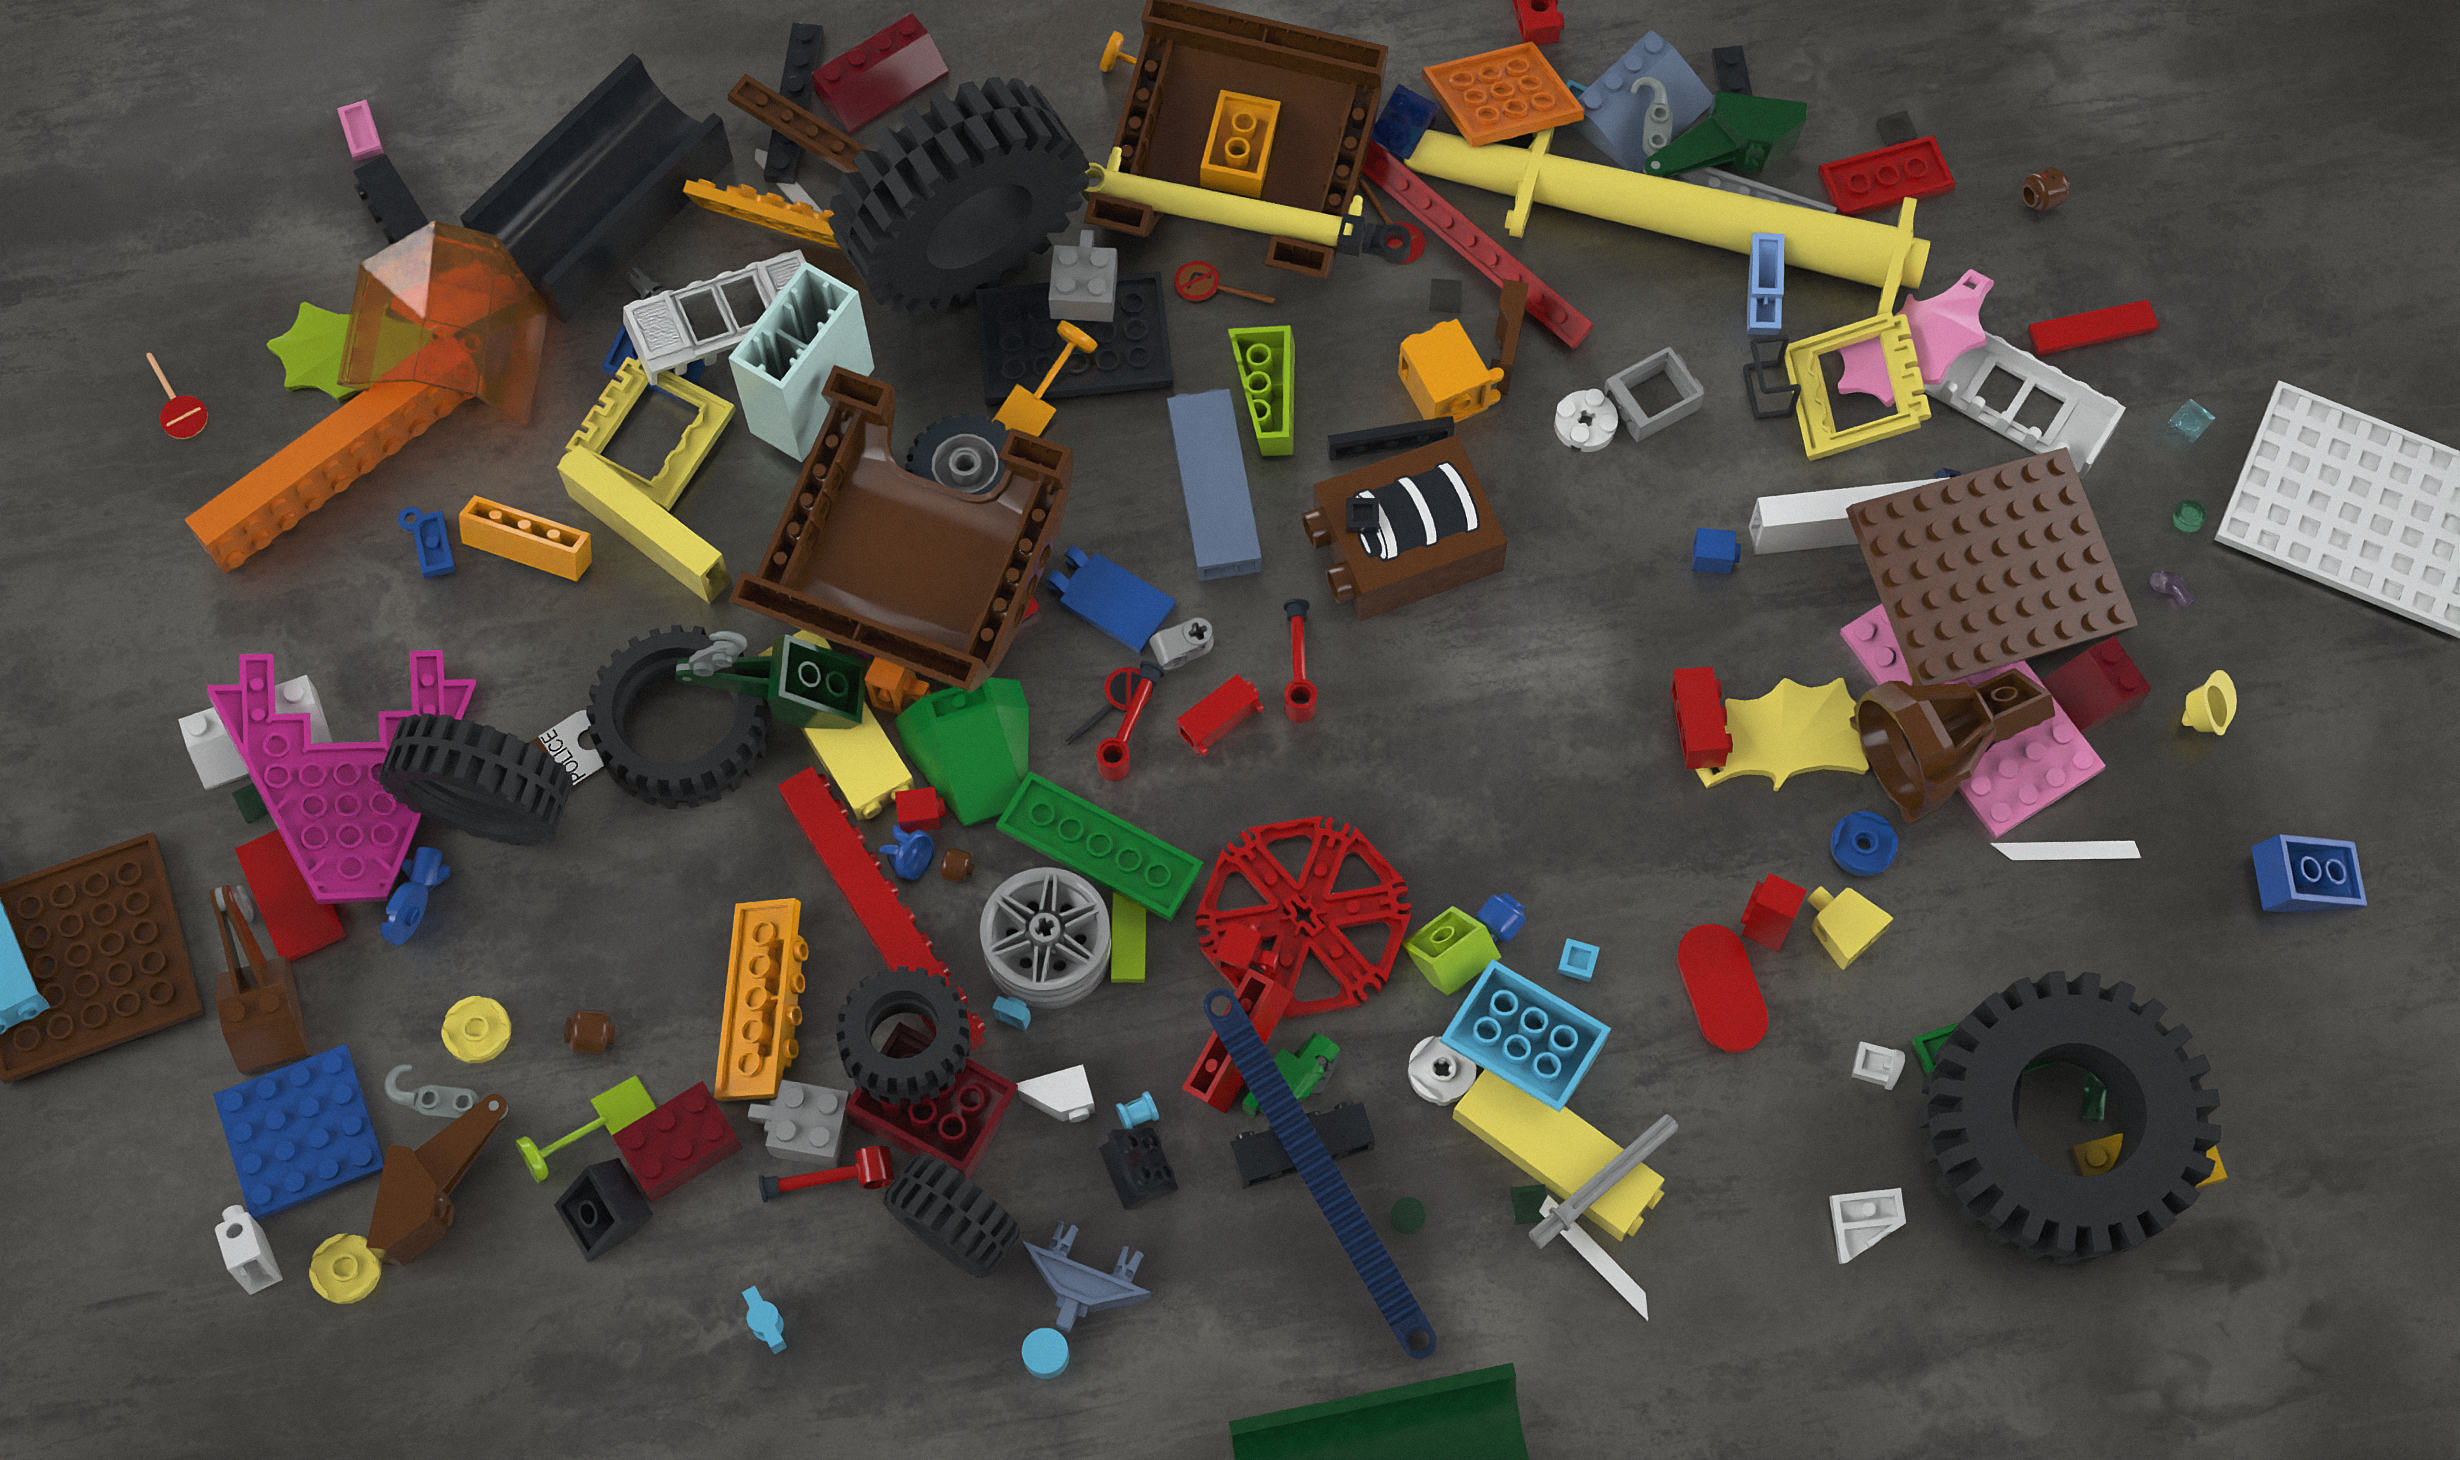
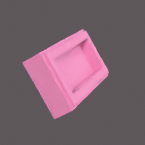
(360, 131)

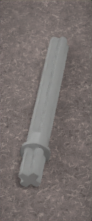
(1604, 1180)

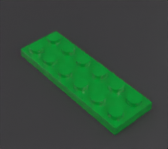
(1100, 846)

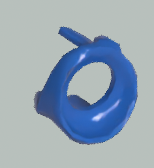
(911, 854)

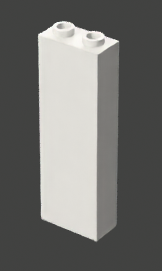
(1813, 518)

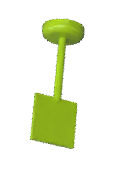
(616, 1109)

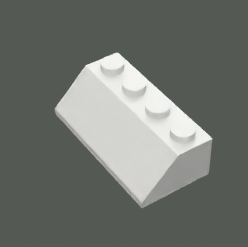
(213, 749)

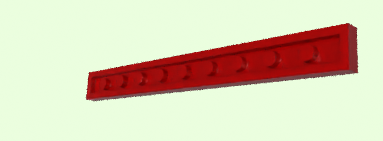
(1474, 244)

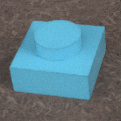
(1578, 960)
(1012, 1012)

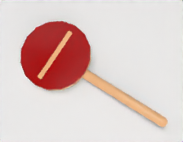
(182, 415)

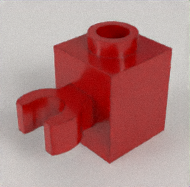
(1242, 949)

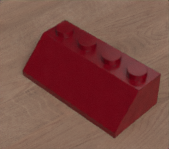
(879, 73)

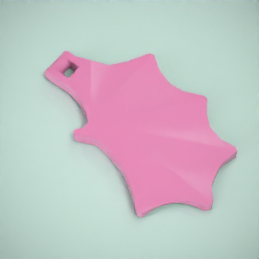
(1940, 333)

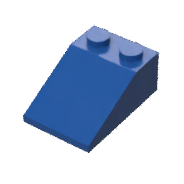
(2308, 874)

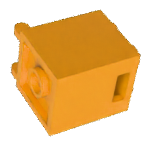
(1447, 373)

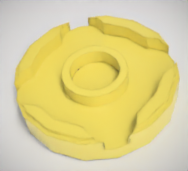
(476, 1029)
(344, 1269)

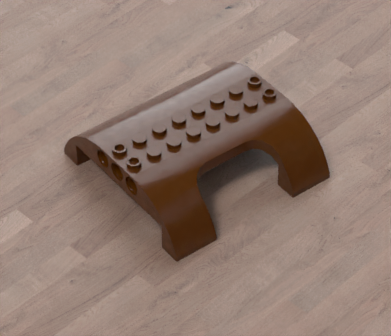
(1322, 129)
(903, 559)

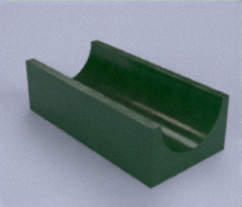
(1433, 1419)

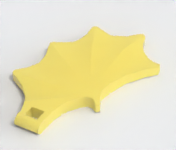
(1791, 734)

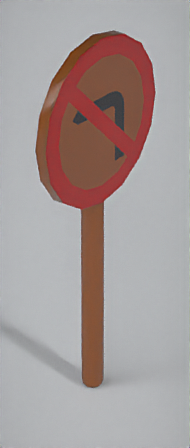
(1201, 280)

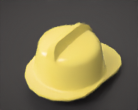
(2211, 705)

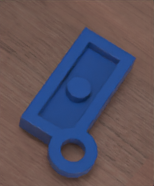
(431, 541)

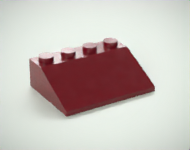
(949, 1127)

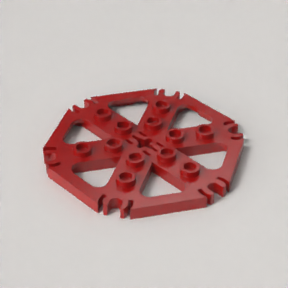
(1314, 895)

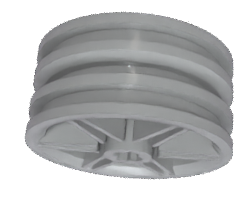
(1040, 984)

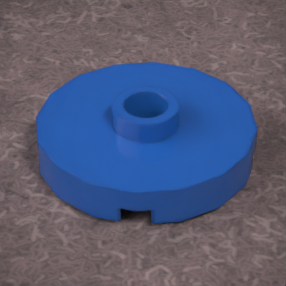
(1866, 828)
(405, 912)

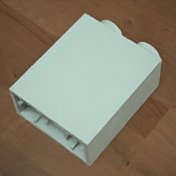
(791, 354)

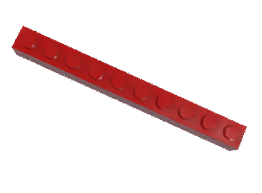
(862, 884)

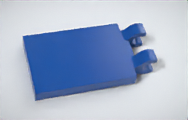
(1111, 599)

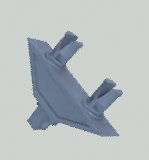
(1081, 1287)

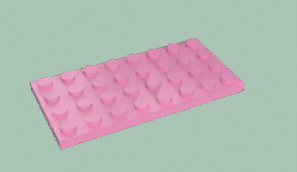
(2015, 774)

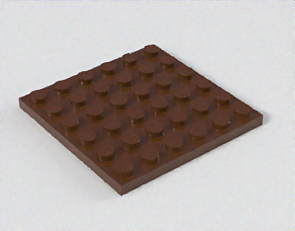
(101, 954)

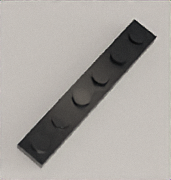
(797, 87)

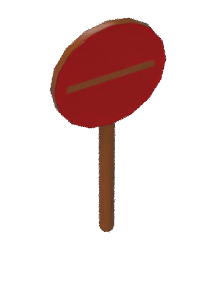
(1417, 236)

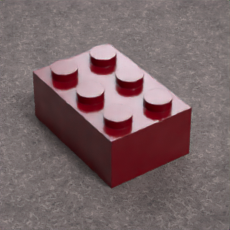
(677, 1141)

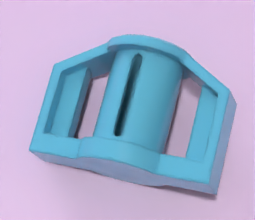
(764, 1320)

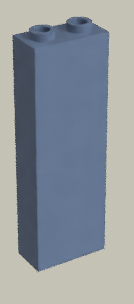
(1214, 484)

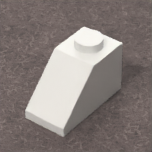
(1060, 1094)

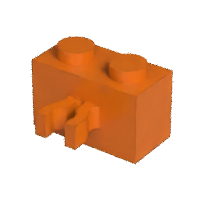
(893, 686)

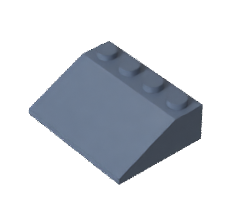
(1616, 116)

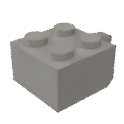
(1083, 281)
(804, 1123)

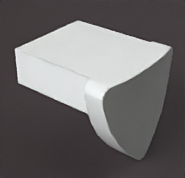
(1878, 1064)

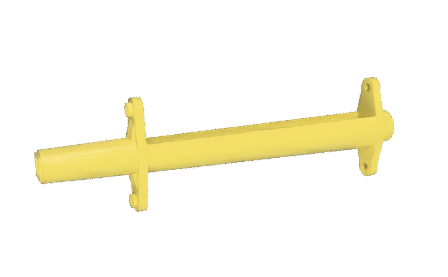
(1719, 218)

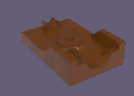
(1508, 328)

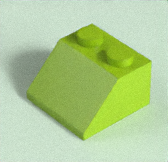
(1451, 950)

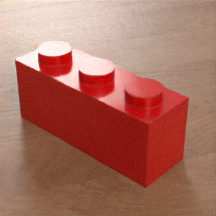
(1700, 718)
(1771, 911)

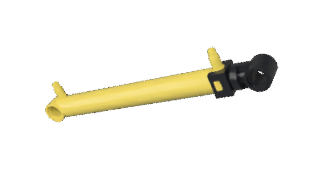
(1343, 232)

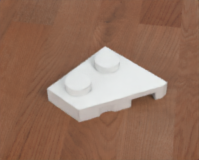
(1865, 1219)

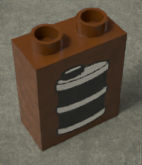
(1431, 529)

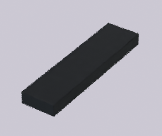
(1389, 438)

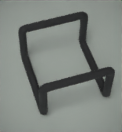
(1758, 365)

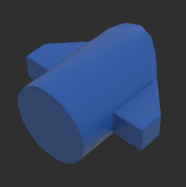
(426, 867)

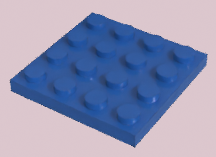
(300, 1132)

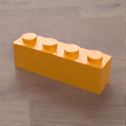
(525, 538)

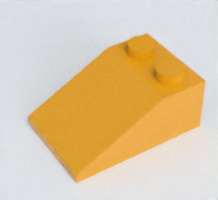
(1239, 144)

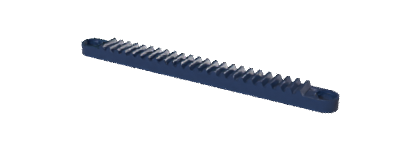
(1320, 1173)

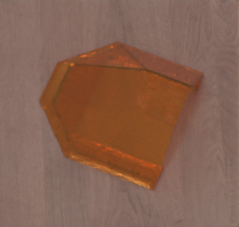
(448, 315)

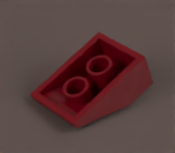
(2097, 685)

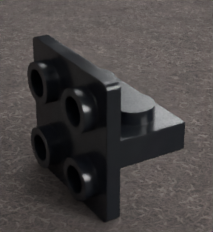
(1137, 1165)

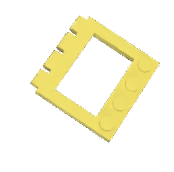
(1813, 402)
(690, 451)

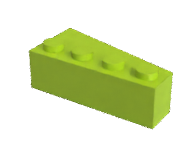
(1267, 374)

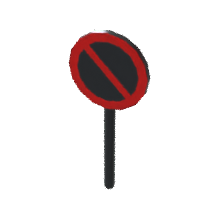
(1119, 692)

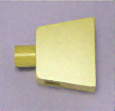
(1847, 923)

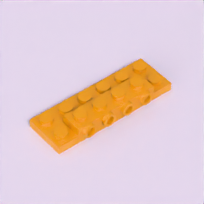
(765, 211)
(761, 1000)

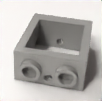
(1630, 412)

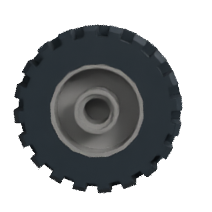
(960, 453)

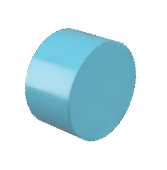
(1045, 1353)

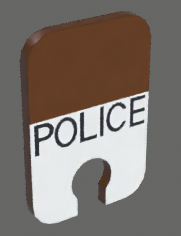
(563, 744)

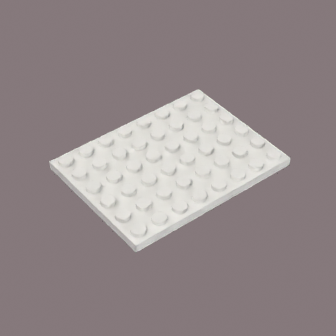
(2352, 506)

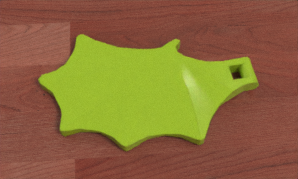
(314, 351)

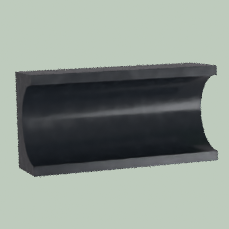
(599, 186)

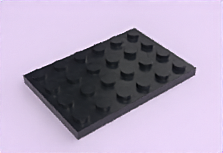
(1023, 342)

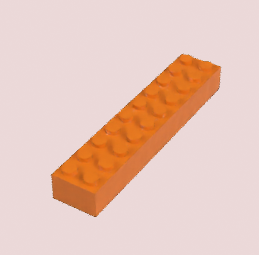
(317, 467)

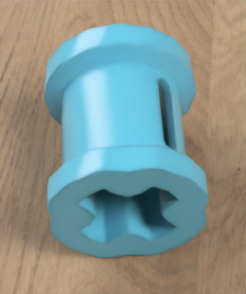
(1137, 1111)

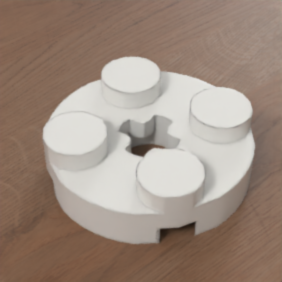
(1590, 404)
(1440, 1089)

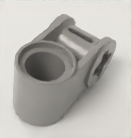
(1179, 645)

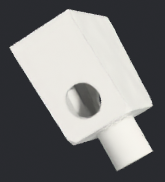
(246, 1250)

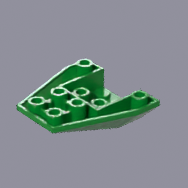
(970, 746)

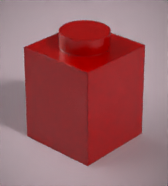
(919, 809)

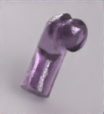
(2173, 585)

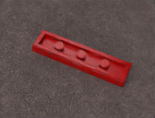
(2092, 327)

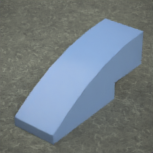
(1765, 284)

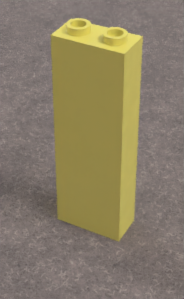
(644, 524)
(858, 758)
(1557, 1151)

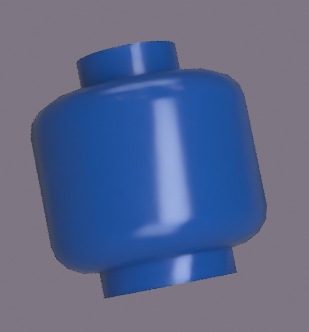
(1502, 917)

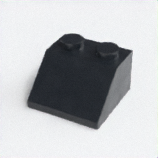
(602, 1208)

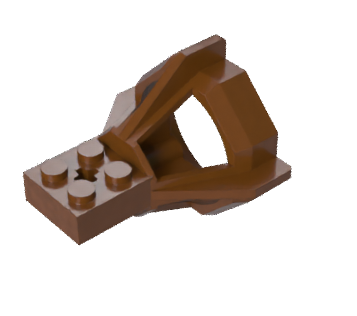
(1946, 730)

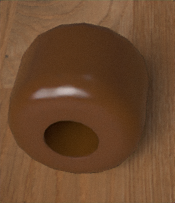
(956, 866)

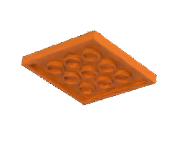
(1502, 94)

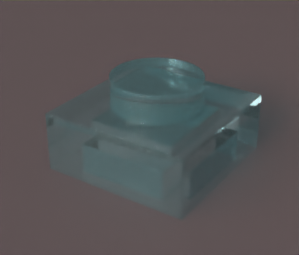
(2191, 420)

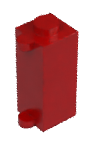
(1218, 714)

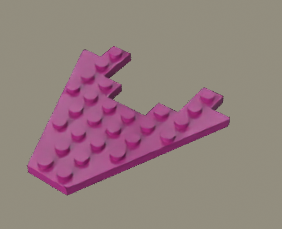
(329, 795)

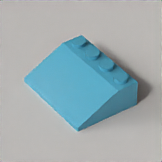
(1526, 1035)

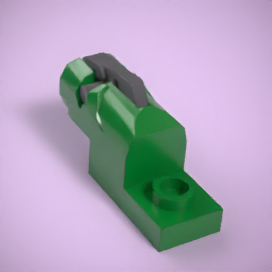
(1305, 1073)

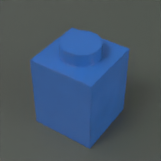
(1715, 551)

